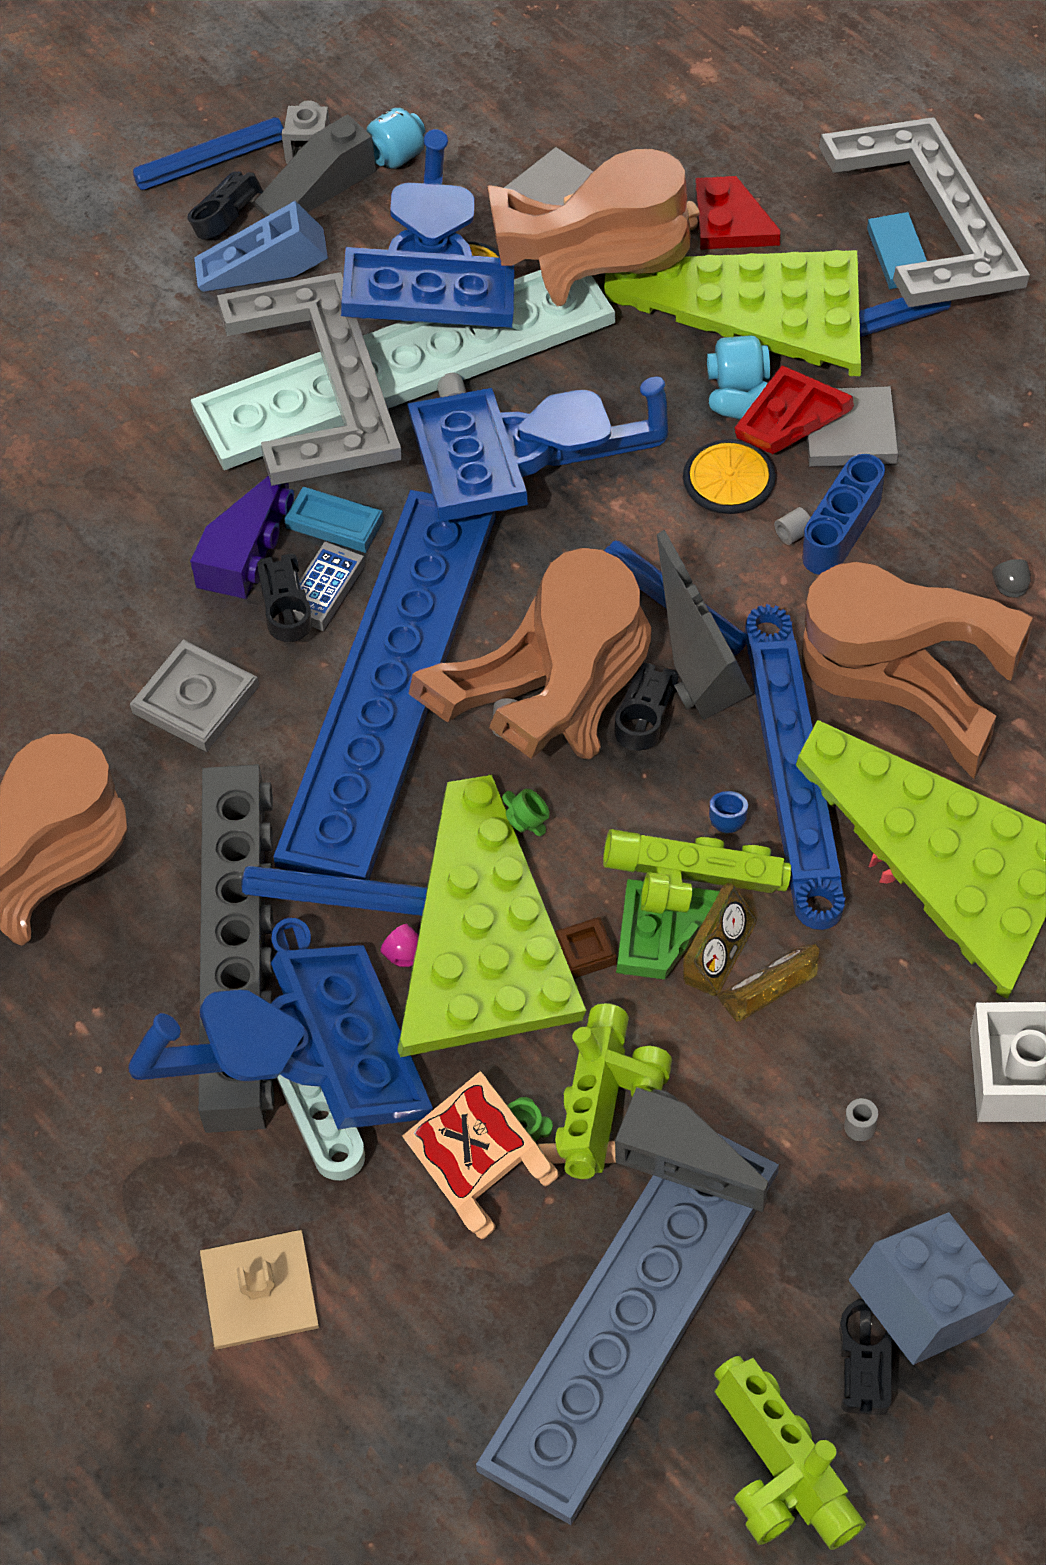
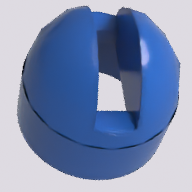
(728, 811)
(301, 933)

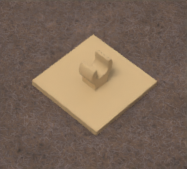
(258, 1289)

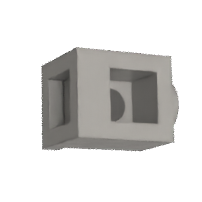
(301, 125)

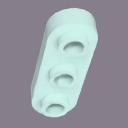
(322, 1136)

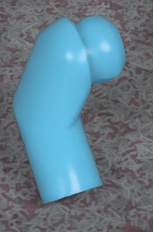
(734, 402)

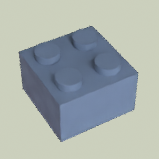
(930, 1287)

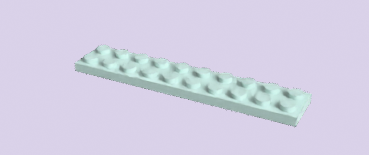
(407, 363)

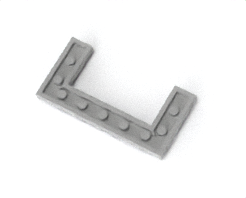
(988, 257)
(368, 430)

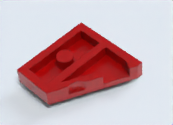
(731, 216)
(790, 410)

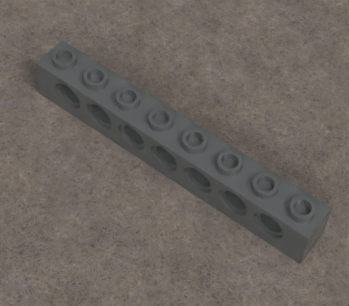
(227, 794)

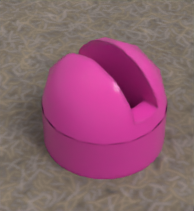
(401, 946)

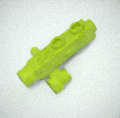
(705, 861)
(595, 1087)
(786, 1447)

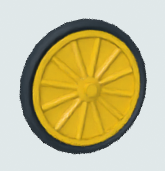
(729, 476)

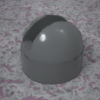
(1012, 577)

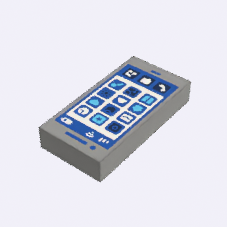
(328, 582)

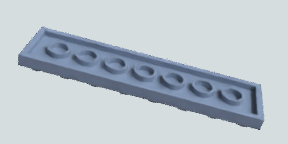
(615, 1343)

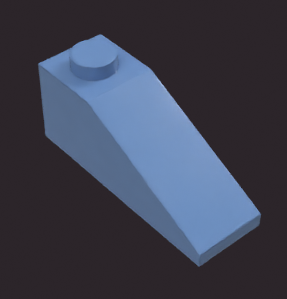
(263, 252)

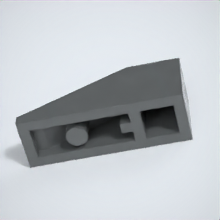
(322, 168)
(679, 1146)

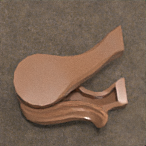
(618, 221)
(576, 639)
(870, 639)
(54, 824)

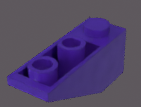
(239, 538)

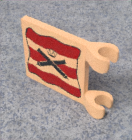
(472, 1145)

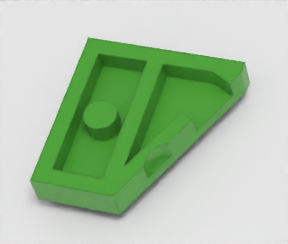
(656, 941)

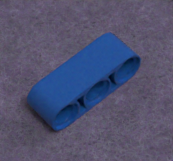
(843, 513)

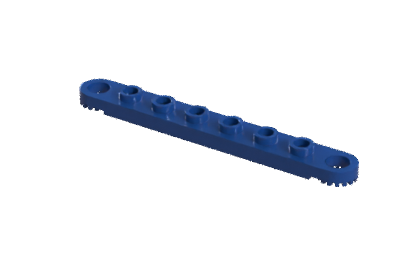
(798, 802)

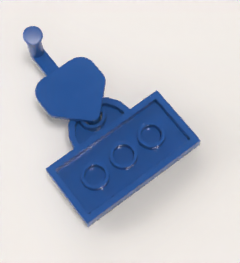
(429, 267)
(480, 455)
(322, 1032)

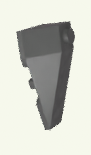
(699, 650)

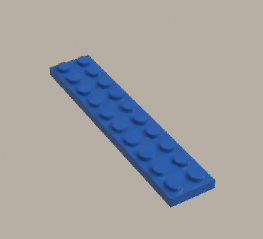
(372, 717)

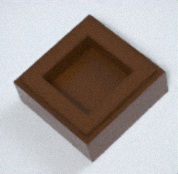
(586, 947)

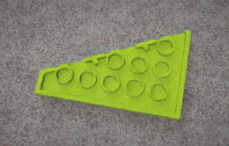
(789, 301)
(955, 849)
(485, 940)

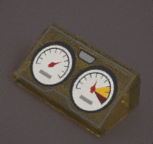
(719, 942)
(770, 982)

